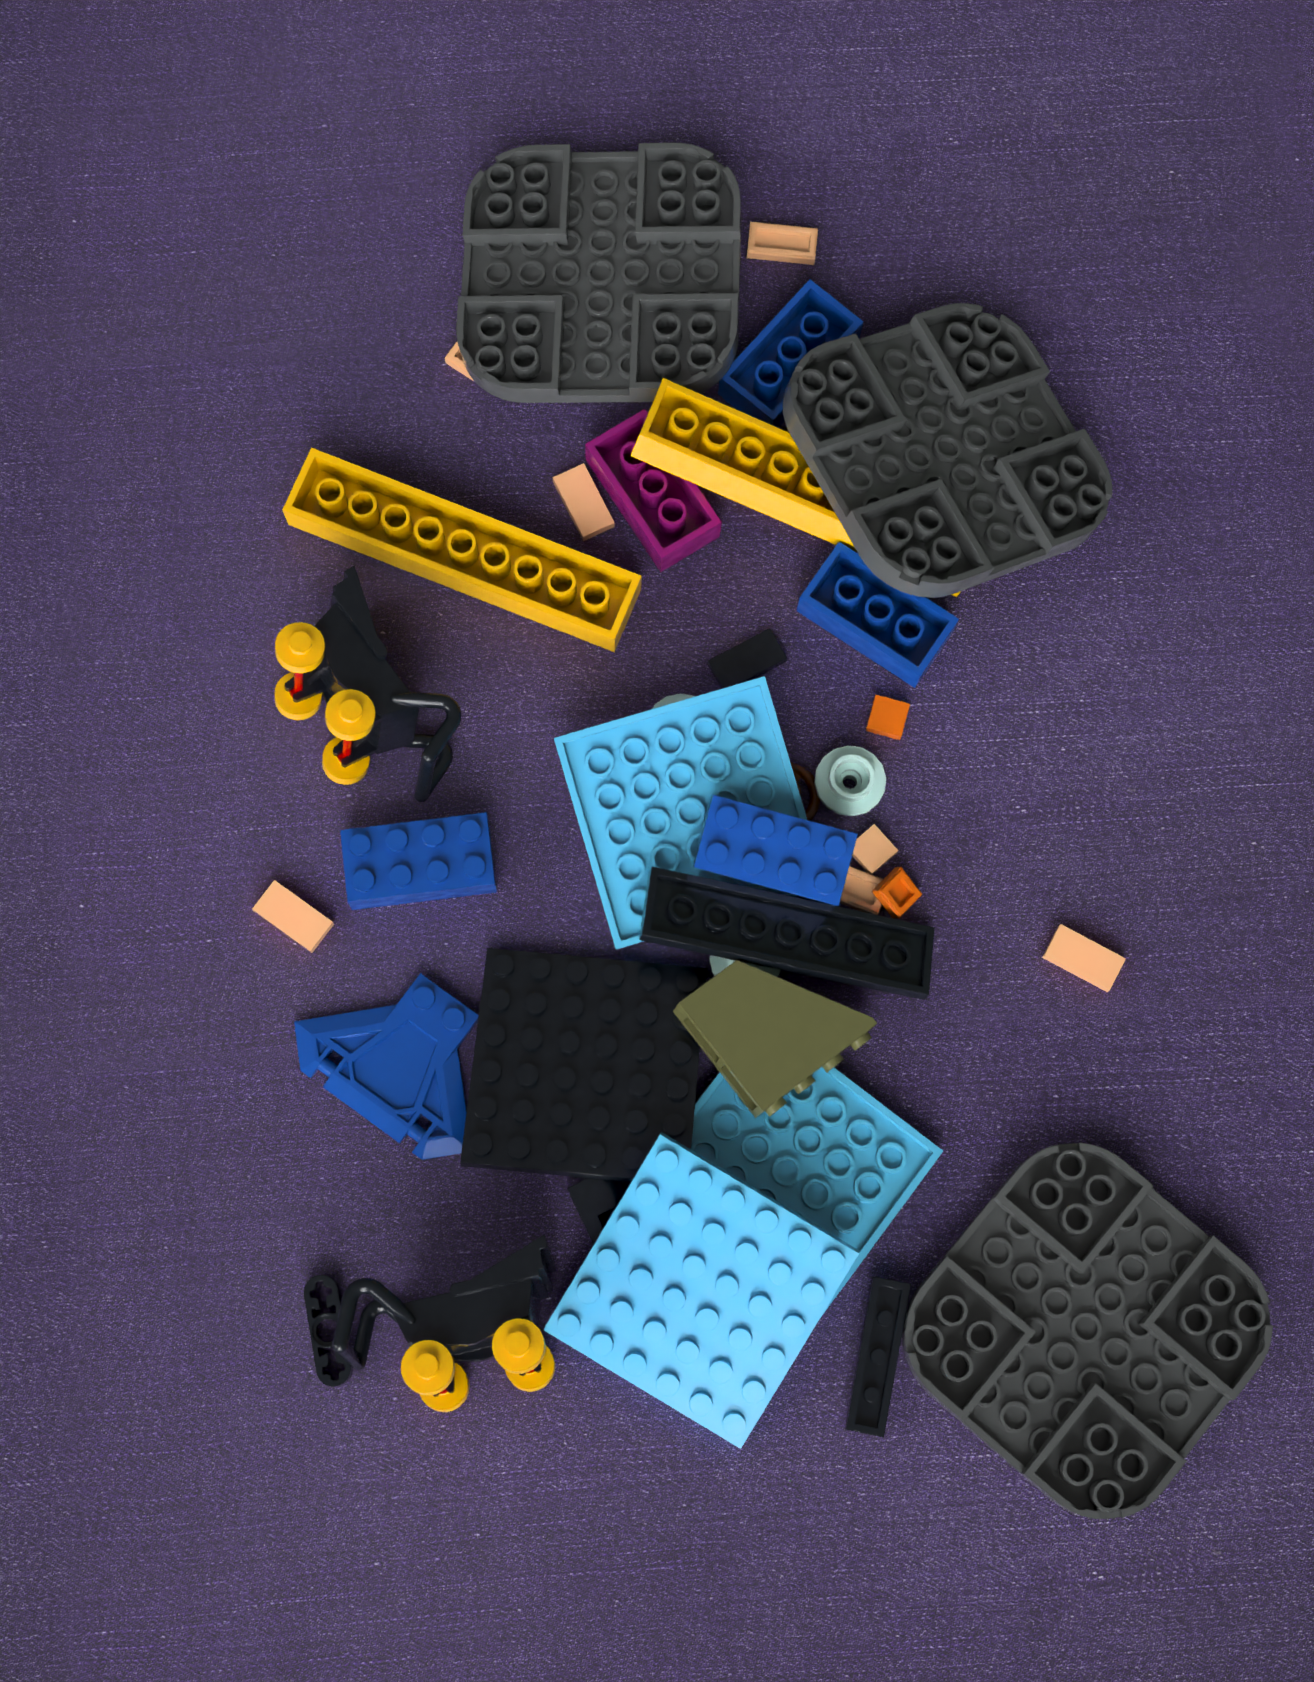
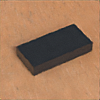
(747, 660)

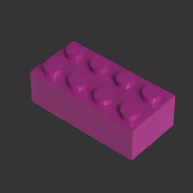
(661, 508)

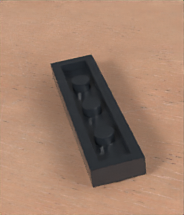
(877, 1356)

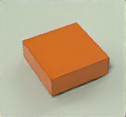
(887, 717)
(897, 892)

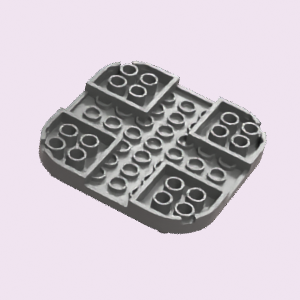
(600, 273)
(945, 450)
(1087, 1330)

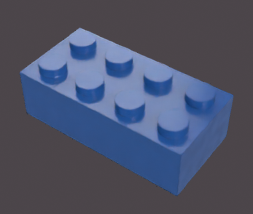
(764, 368)
(874, 618)
(775, 850)
(418, 861)

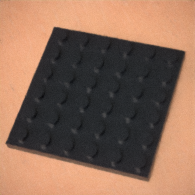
(579, 1064)

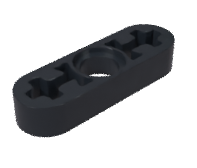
(311, 1304)

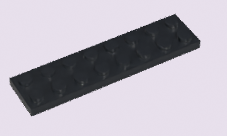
(787, 933)

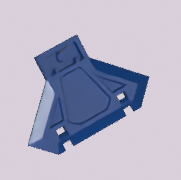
(397, 1065)

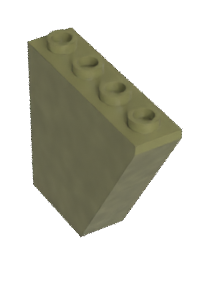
(769, 1033)

